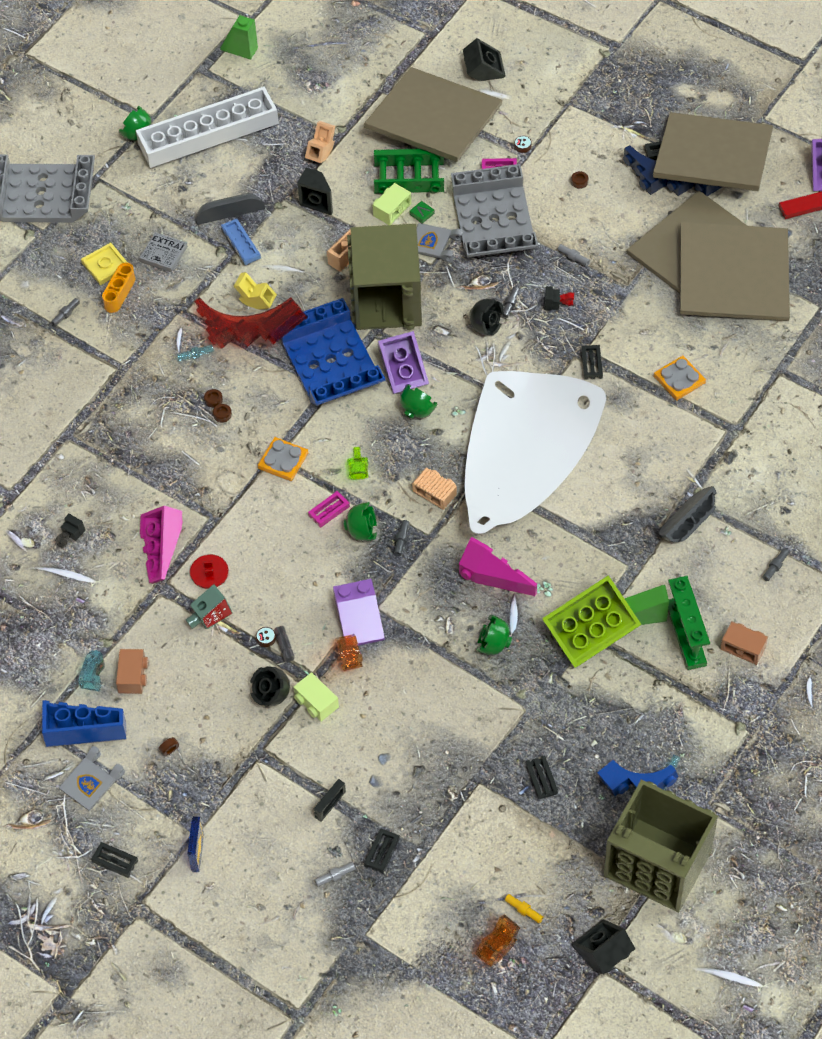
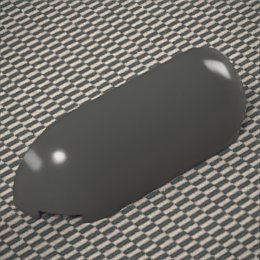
(229, 207)
(689, 516)

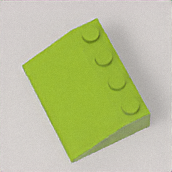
(591, 621)

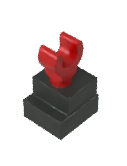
(553, 298)

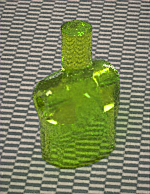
(357, 465)

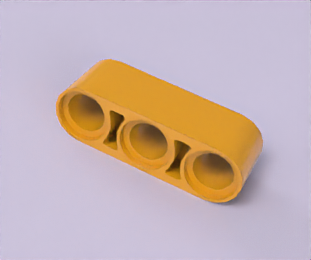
(118, 287)

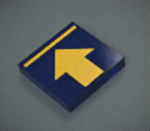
(195, 844)

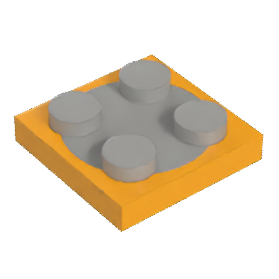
(679, 377)
(283, 459)

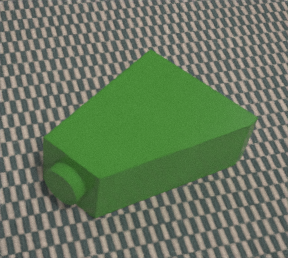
(241, 38)
(650, 605)

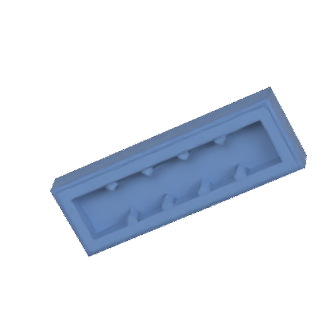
(241, 241)

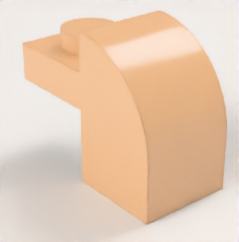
(322, 144)

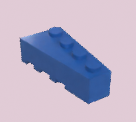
(81, 724)

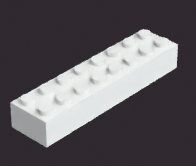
(207, 127)

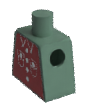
(209, 609)

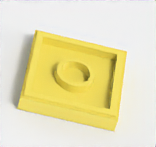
(103, 263)

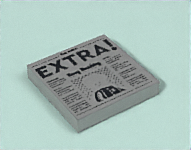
(163, 252)

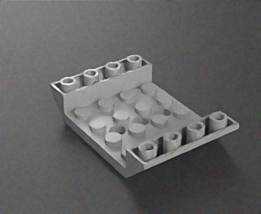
(65, 190)
(490, 195)

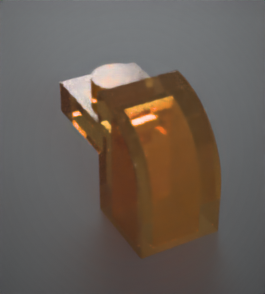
(349, 652)
(499, 942)

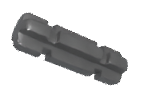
(284, 643)

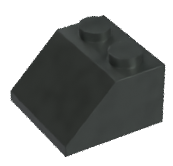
(483, 61)
(315, 191)
(604, 946)

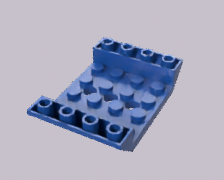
(328, 335)

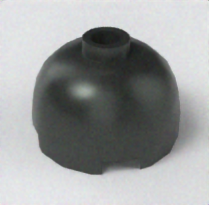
(486, 316)
(269, 686)

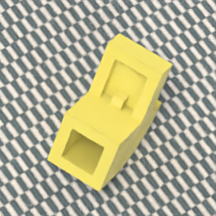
(252, 294)

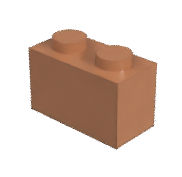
(744, 642)
(131, 671)

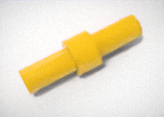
(524, 908)

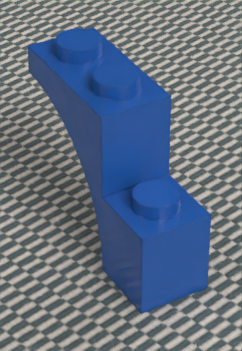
(618, 779)

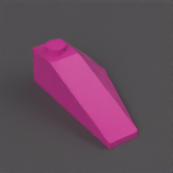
(160, 533)
(485, 568)

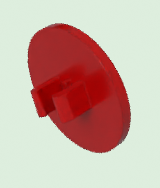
(209, 571)

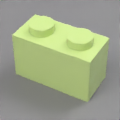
(391, 204)
(315, 697)

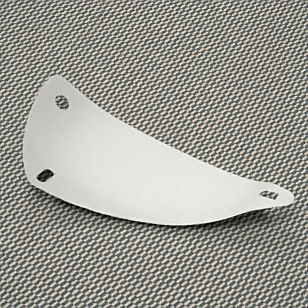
(526, 443)

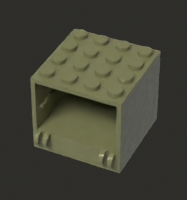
(385, 277)
(660, 845)

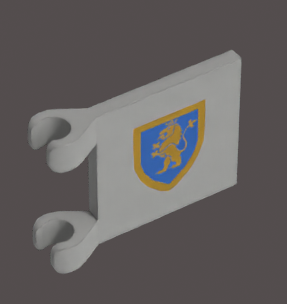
(434, 239)
(89, 782)

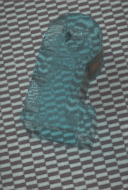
(90, 671)

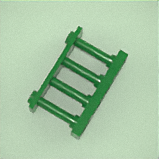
(408, 157)
(687, 623)

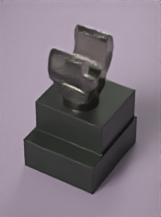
(71, 528)

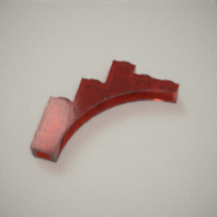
(269, 324)

